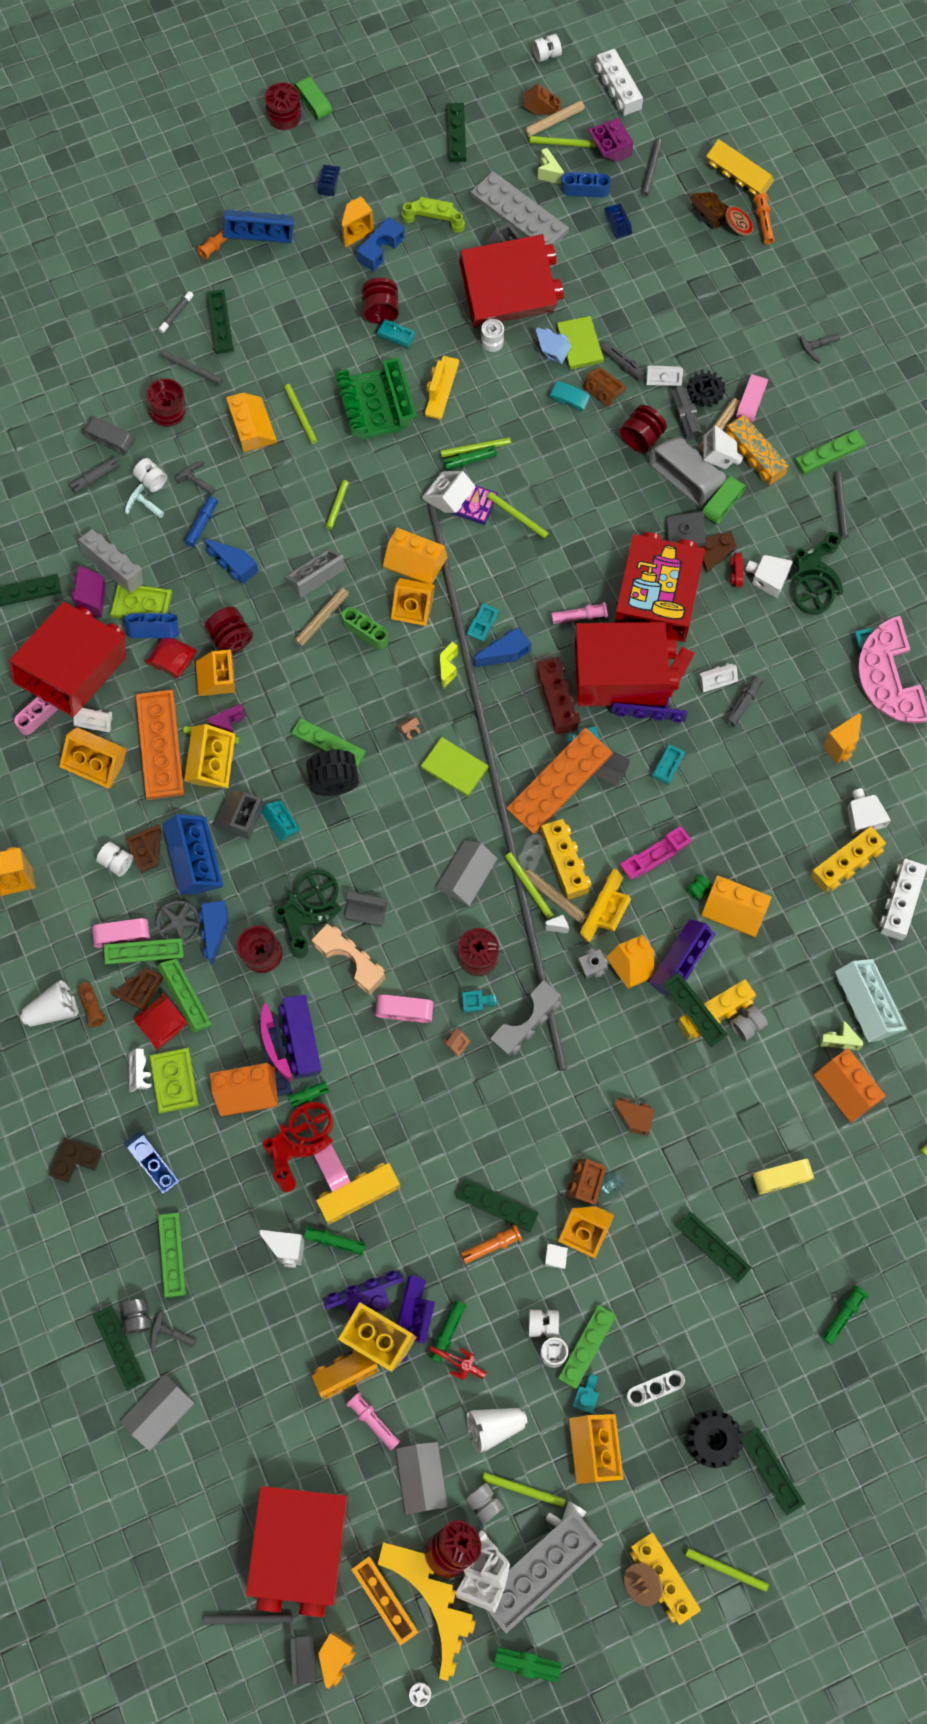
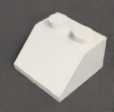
(449, 491)
(285, 1246)

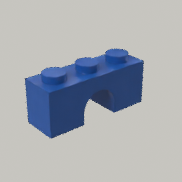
(388, 233)

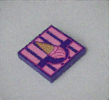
(477, 506)

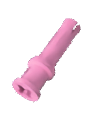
(588, 613)
(366, 1414)

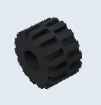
(332, 772)
(727, 1435)

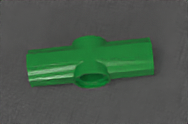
(527, 1664)

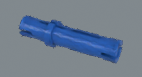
(205, 514)

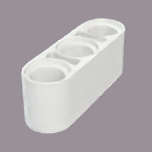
(662, 1381)

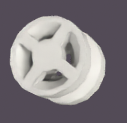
(419, 1698)

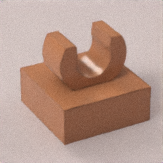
(407, 725)
(457, 1042)

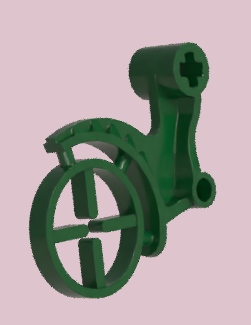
(811, 563)
(295, 917)

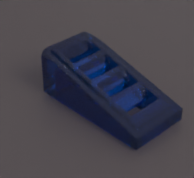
(324, 189)
(619, 222)

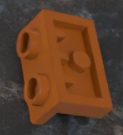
(603, 386)
(586, 1181)

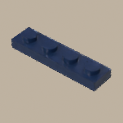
(282, 1084)

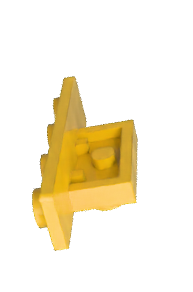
(440, 386)
(607, 909)

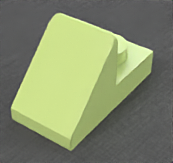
(549, 169)
(847, 1039)

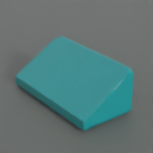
(280, 820)

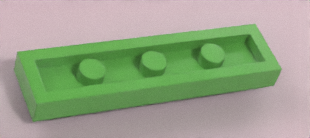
(830, 452)
(325, 740)
(144, 951)
(184, 995)
(172, 1255)
(587, 1347)

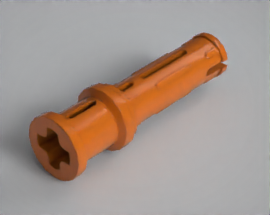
(763, 212)
(212, 244)
(501, 1241)

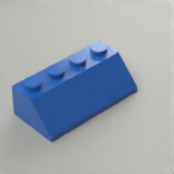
(258, 226)
(192, 854)

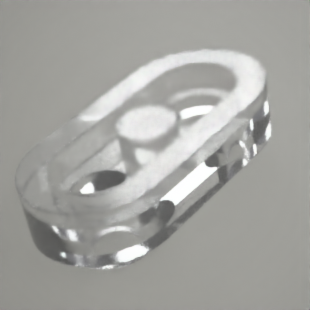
(532, 851)

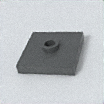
(688, 527)

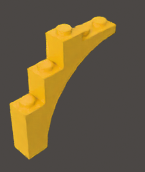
(451, 1622)

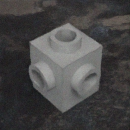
(593, 970)

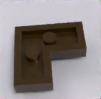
(72, 1154)

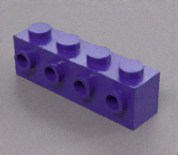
(683, 953)
(300, 1037)

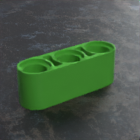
(313, 98)
(724, 499)
(360, 621)

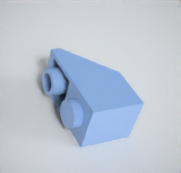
(553, 345)

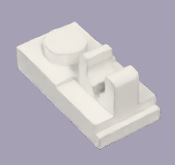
(664, 375)
(718, 677)
(93, 720)
(136, 1065)

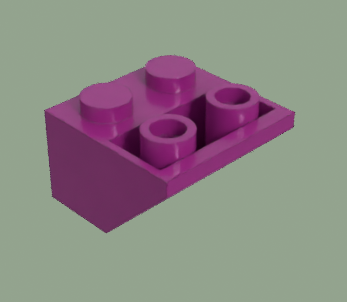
(612, 140)
(89, 591)

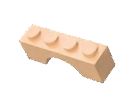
(331, 943)

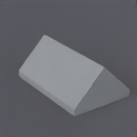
(316, 572)
(467, 872)
(157, 1412)
(421, 1478)

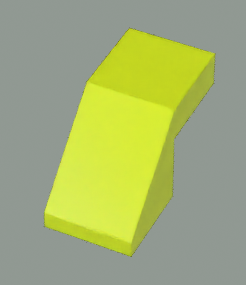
(448, 670)

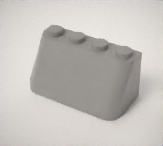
(687, 470)

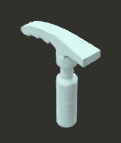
(137, 496)

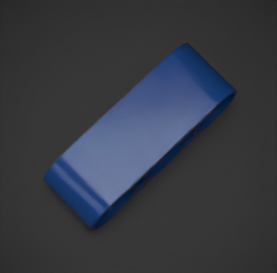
(586, 184)
(151, 625)

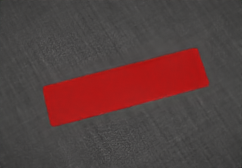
(681, 662)

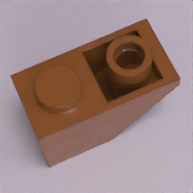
(541, 101)
(635, 1117)

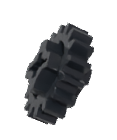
(706, 388)

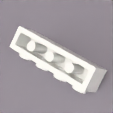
(619, 82)
(903, 899)

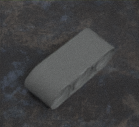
(108, 435)

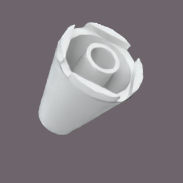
(50, 1006)
(494, 1426)

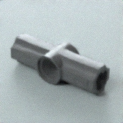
(686, 413)

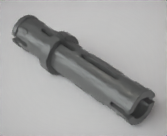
(628, 365)
(93, 475)
(748, 694)

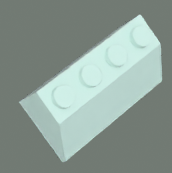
(870, 1000)

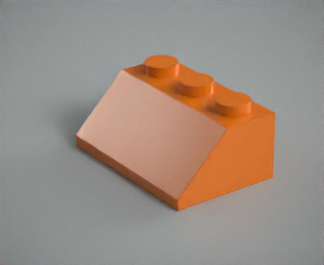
(849, 1085)
(244, 1089)

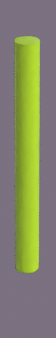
(562, 141)
(300, 413)
(473, 447)
(526, 521)
(529, 886)
(523, 1490)
(726, 1570)

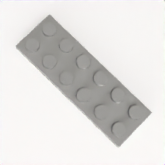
(518, 209)
(545, 1569)

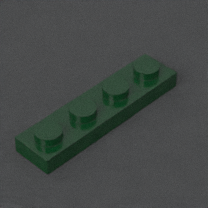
(456, 131)
(220, 321)
(30, 590)
(695, 1010)
(497, 1205)
(713, 1247)
(119, 1348)
(772, 1471)

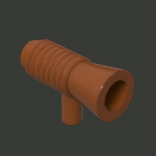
(90, 1004)

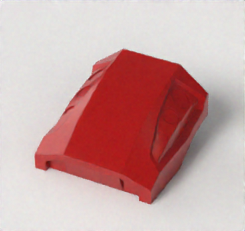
(171, 657)
(160, 1022)

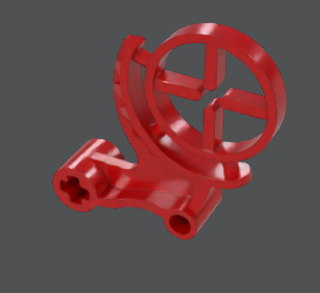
(283, 1149)

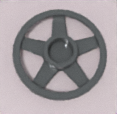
(178, 921)

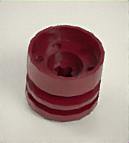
(283, 106)
(380, 300)
(166, 402)
(643, 428)
(228, 630)
(256, 939)
(479, 962)
(453, 1549)

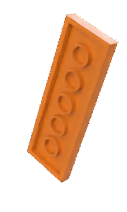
(160, 745)
(559, 781)

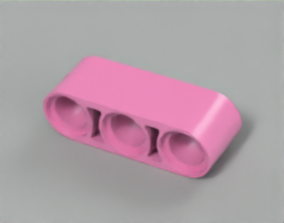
(752, 397)
(34, 720)
(120, 932)
(404, 1008)
(332, 1168)

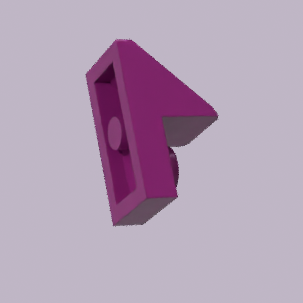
(226, 718)

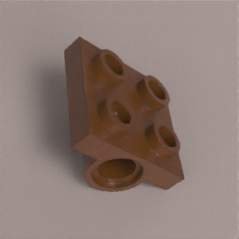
(709, 208)

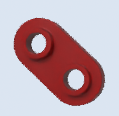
(736, 563)

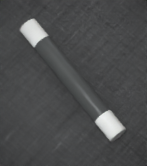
(163, 327)

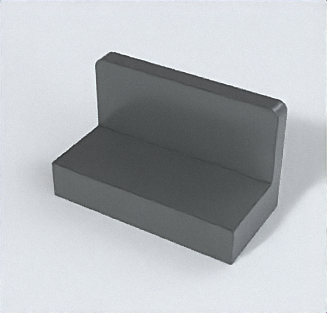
(613, 769)
(365, 909)
(303, 1660)

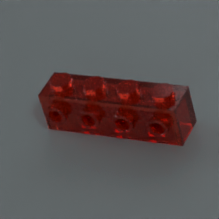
(557, 695)

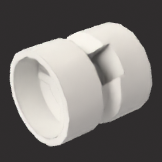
(549, 47)
(492, 335)
(150, 475)
(114, 859)
(536, 1326)
(554, 1352)

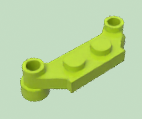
(434, 209)

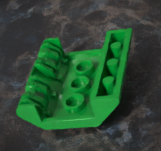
(377, 400)

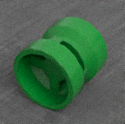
(698, 887)

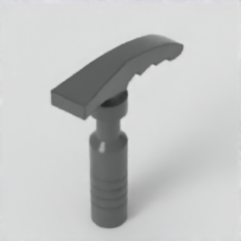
(822, 341)
(187, 474)
(174, 1333)

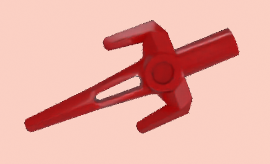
(465, 1365)

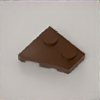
(717, 549)
(146, 848)
(139, 989)

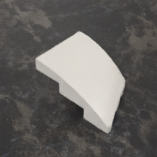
(485, 1578)

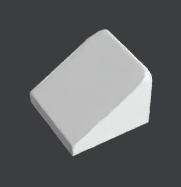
(557, 924)
(556, 1256)

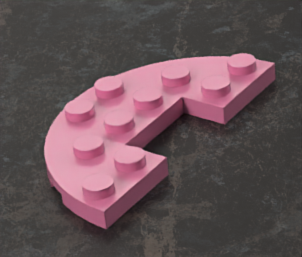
(880, 677)

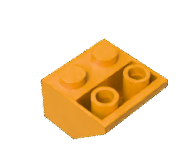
(216, 673)
(333, 1656)

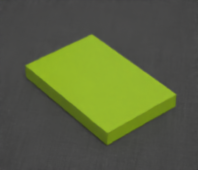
(584, 342)
(141, 600)
(454, 767)
(174, 1080)

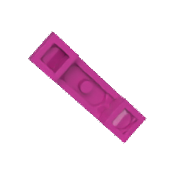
(656, 854)
(266, 1023)

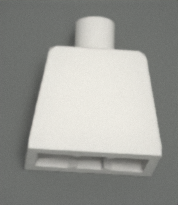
(720, 448)
(770, 574)
(866, 812)

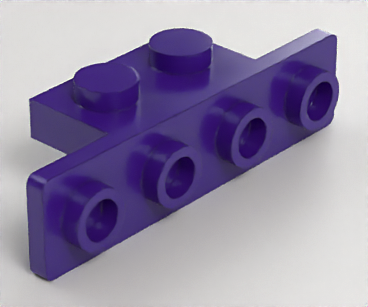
(657, 712)
(370, 1293)
(415, 1312)

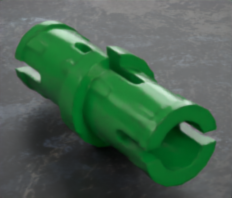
(308, 1094)

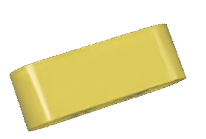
(783, 1176)

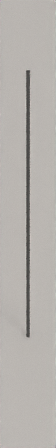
(496, 783)

